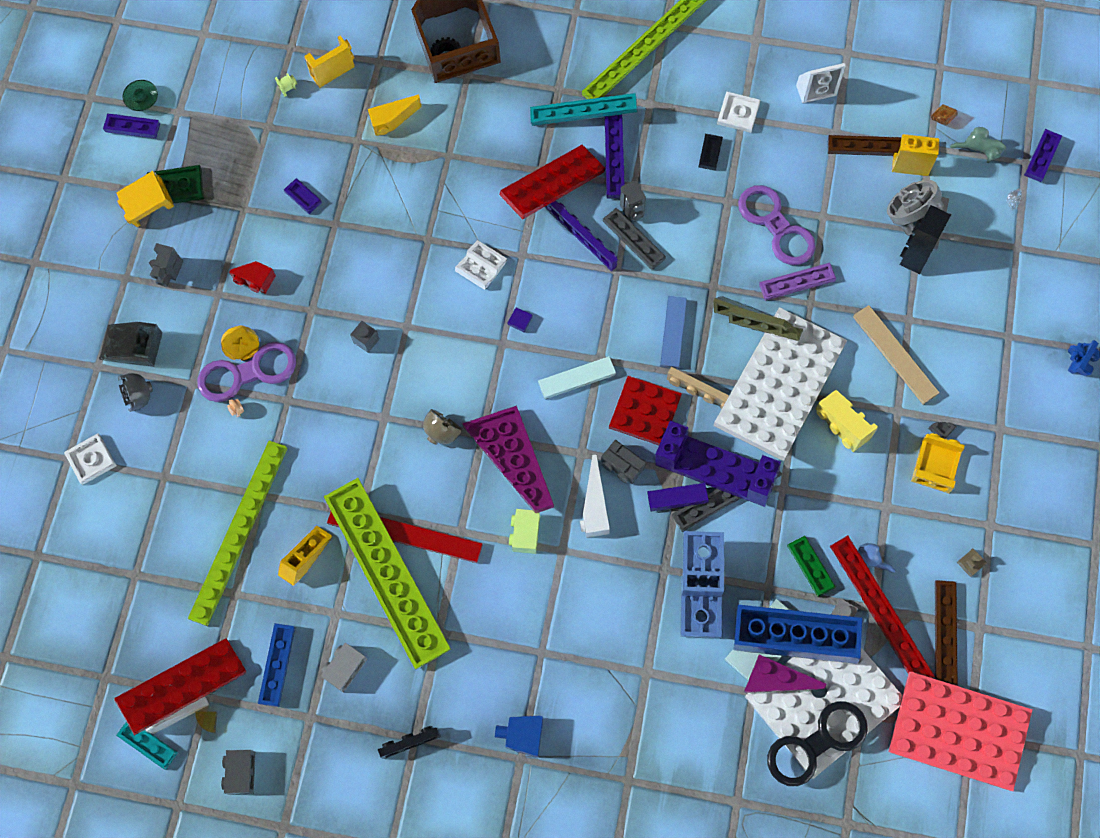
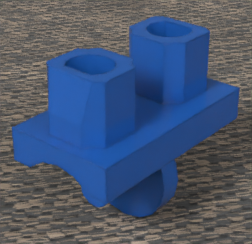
(1081, 355)

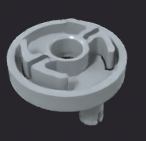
(913, 203)

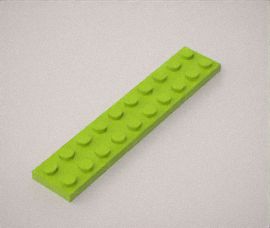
(387, 573)

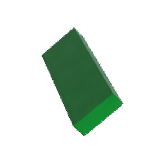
(811, 566)

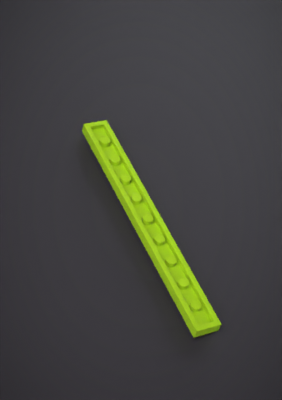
(641, 48)
(237, 533)

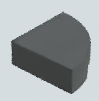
(942, 428)

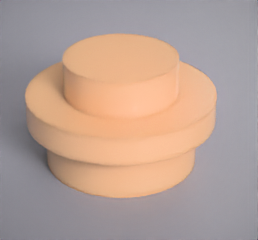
(235, 407)

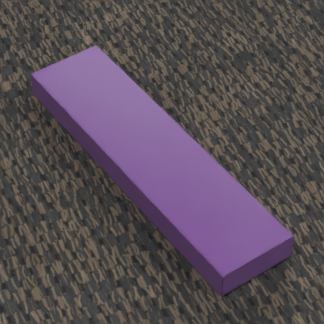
(797, 281)

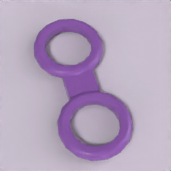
(776, 225)
(246, 372)

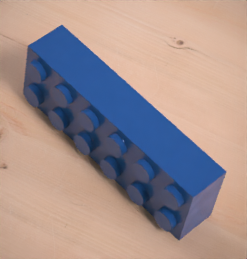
(798, 634)

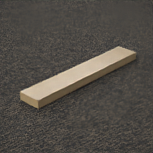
(896, 354)

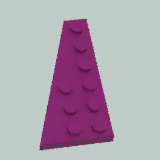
(509, 448)

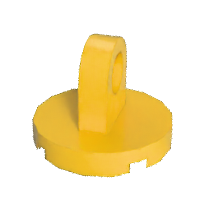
(240, 343)

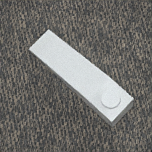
(594, 513)

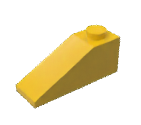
(391, 115)
(303, 555)

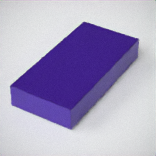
(302, 196)

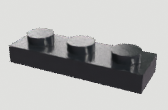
(409, 741)

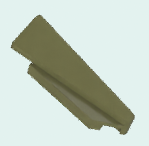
(751, 318)

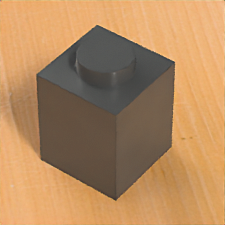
(364, 336)

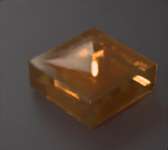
(944, 115)

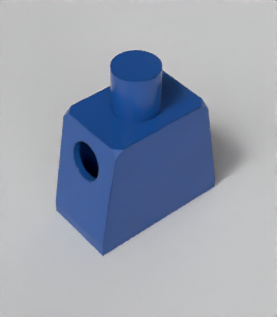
(522, 734)

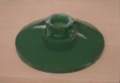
(135, 91)

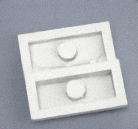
(481, 264)

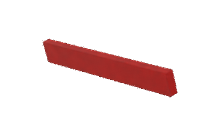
(428, 540)
(880, 607)

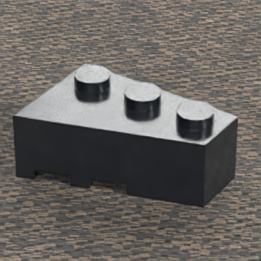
(924, 240)

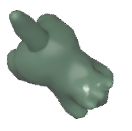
(980, 141)

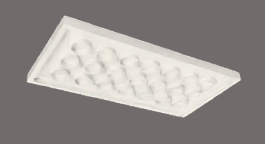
(780, 386)

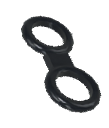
(817, 743)

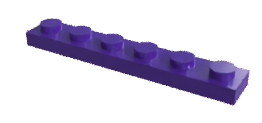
(614, 155)
(583, 234)

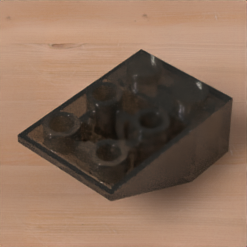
(131, 343)

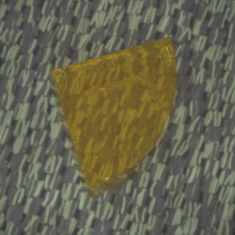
(207, 720)

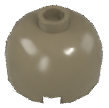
(440, 428)

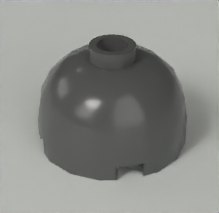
(135, 390)

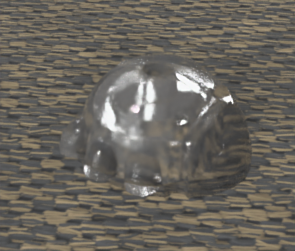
(1014, 199)

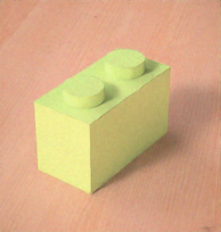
(525, 531)

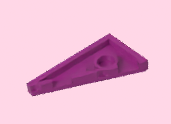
(773, 676)

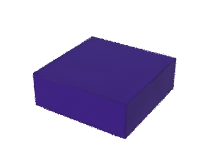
(519, 319)

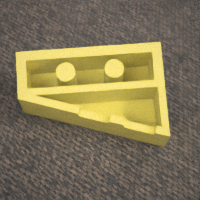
(845, 421)

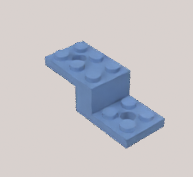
(702, 584)

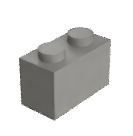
(343, 667)

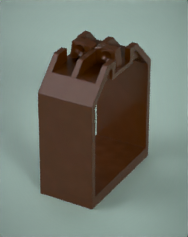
(463, 59)

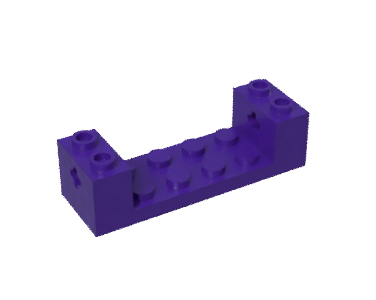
(716, 466)

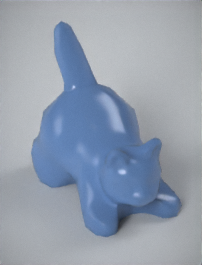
(872, 557)

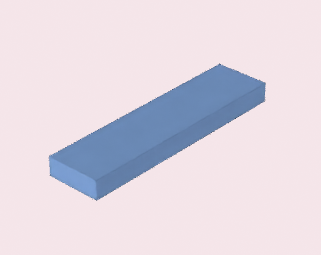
(673, 332)

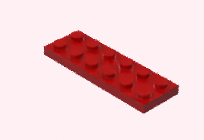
(552, 181)
(179, 686)

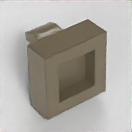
(971, 562)

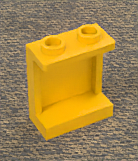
(331, 64)
(916, 155)
(143, 198)
(937, 462)

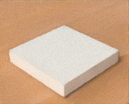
(738, 112)
(90, 459)

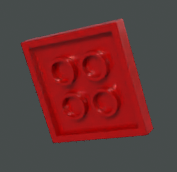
(644, 410)

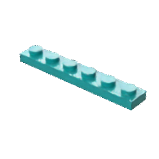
(583, 109)

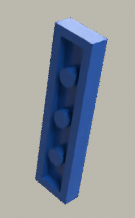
(276, 665)

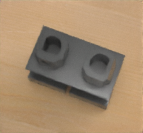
(166, 264)

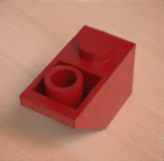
(254, 275)

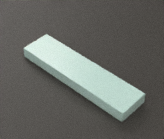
(576, 377)

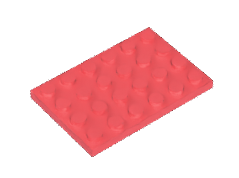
(960, 731)

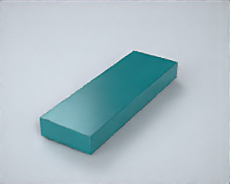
(149, 746)

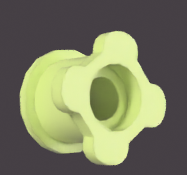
(286, 83)

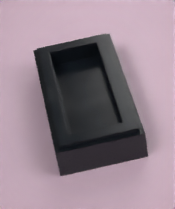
(710, 152)

